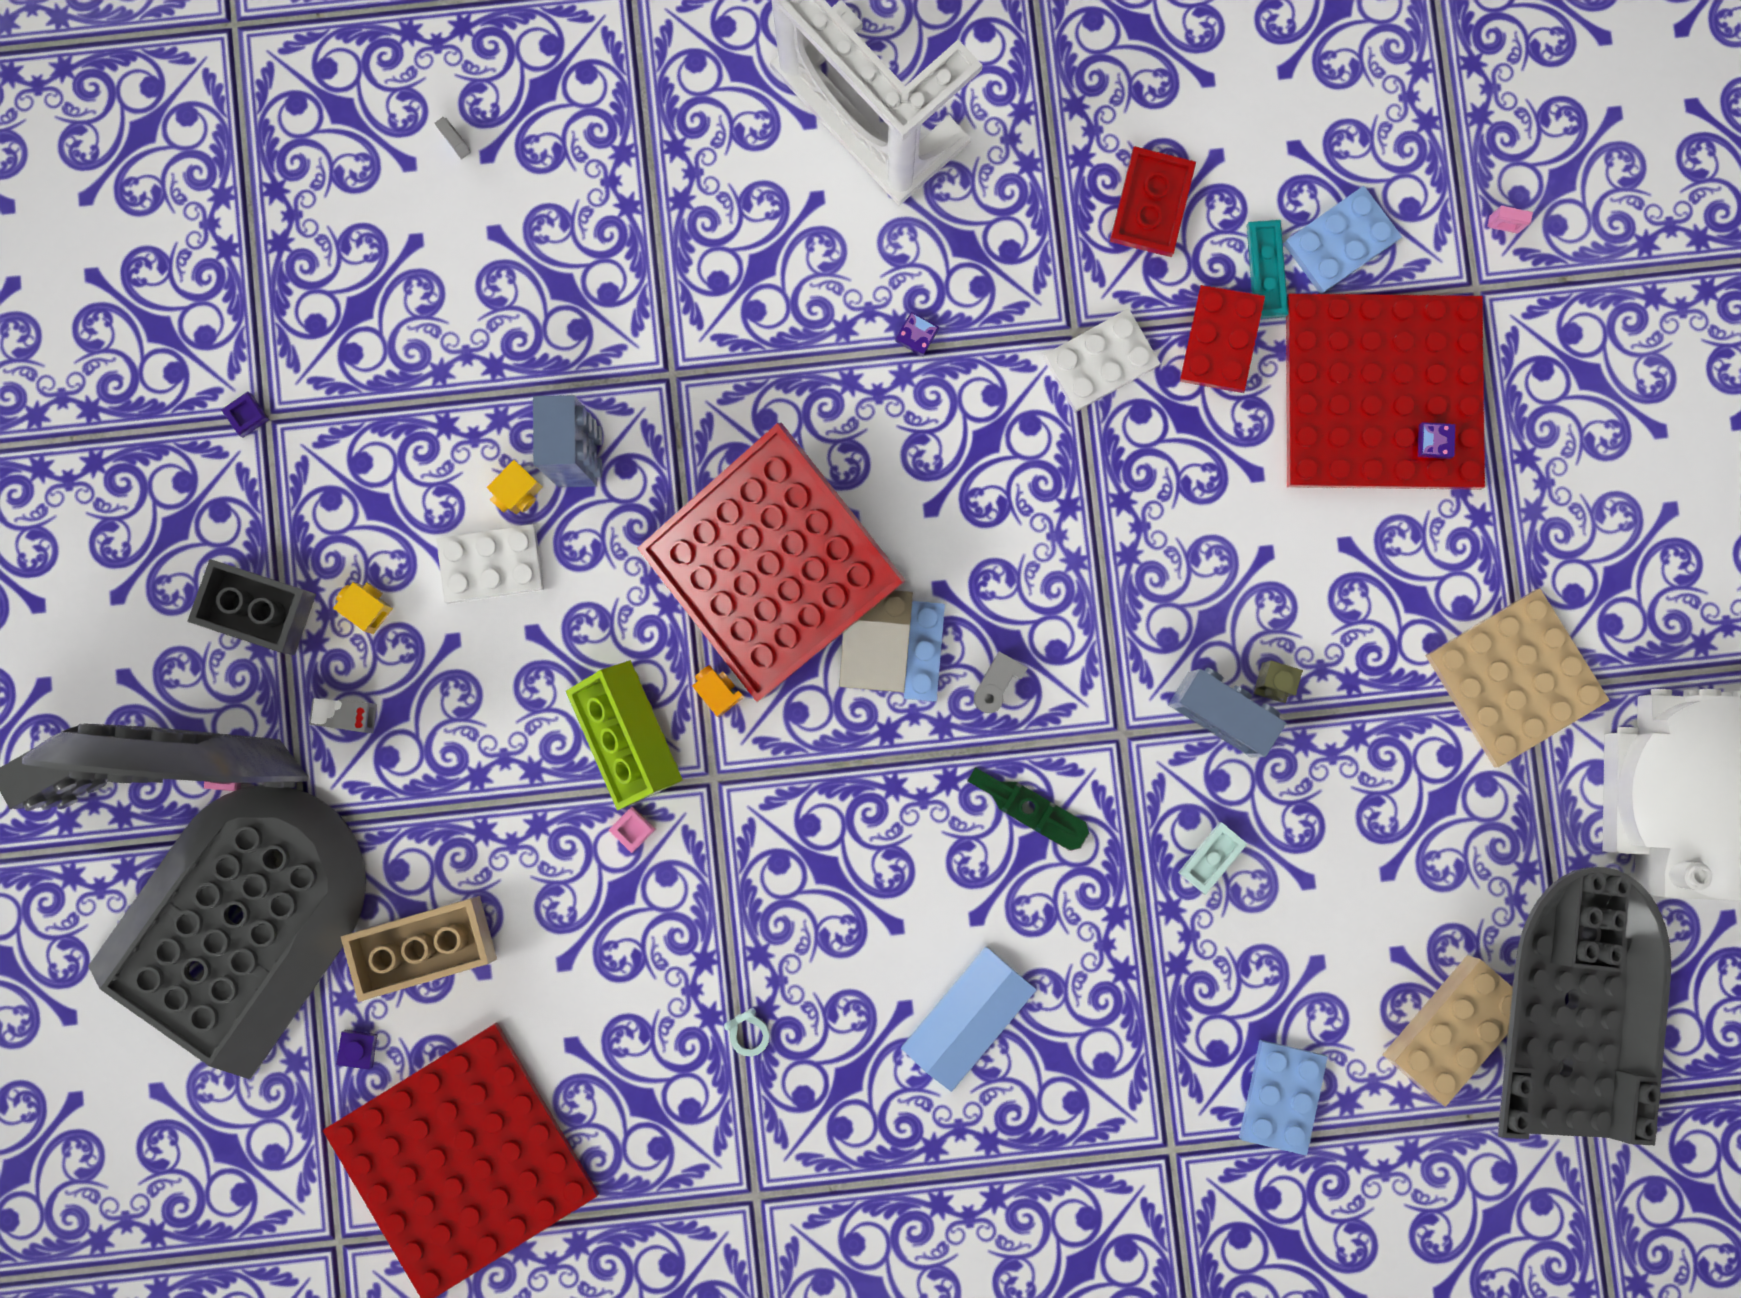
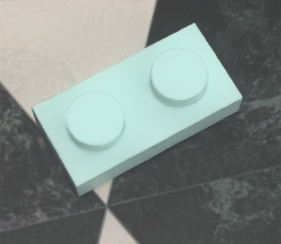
(1212, 858)

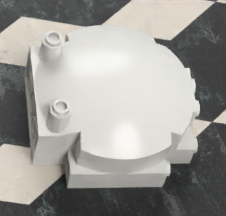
(1678, 794)

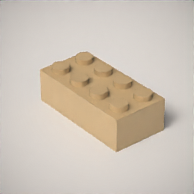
(418, 948)
(1454, 1031)

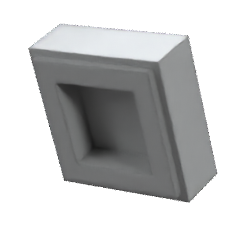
(452, 137)

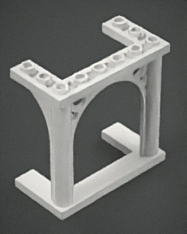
(816, 32)

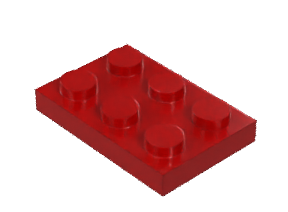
(1152, 201)
(1222, 339)

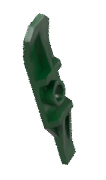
(1045, 819)

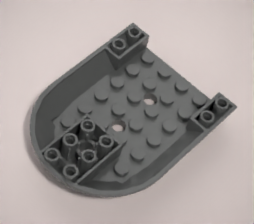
(157, 754)
(1612, 953)
(252, 969)

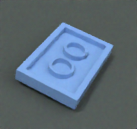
(1342, 240)
(1283, 1097)

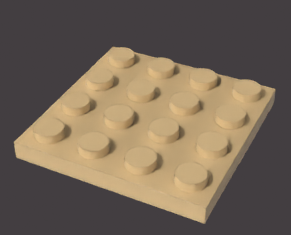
(1517, 678)

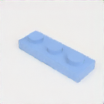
(924, 651)

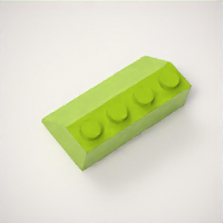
(623, 734)

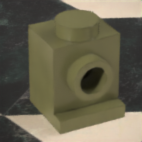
(1277, 681)

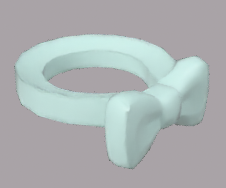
(732, 1025)

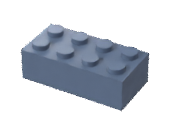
(566, 441)

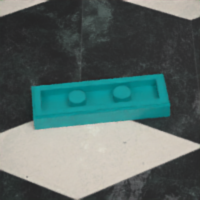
(1268, 266)

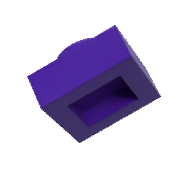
(357, 1049)

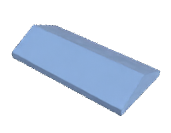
(968, 1019)

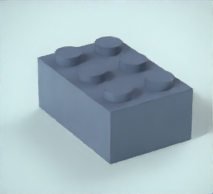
(1228, 712)

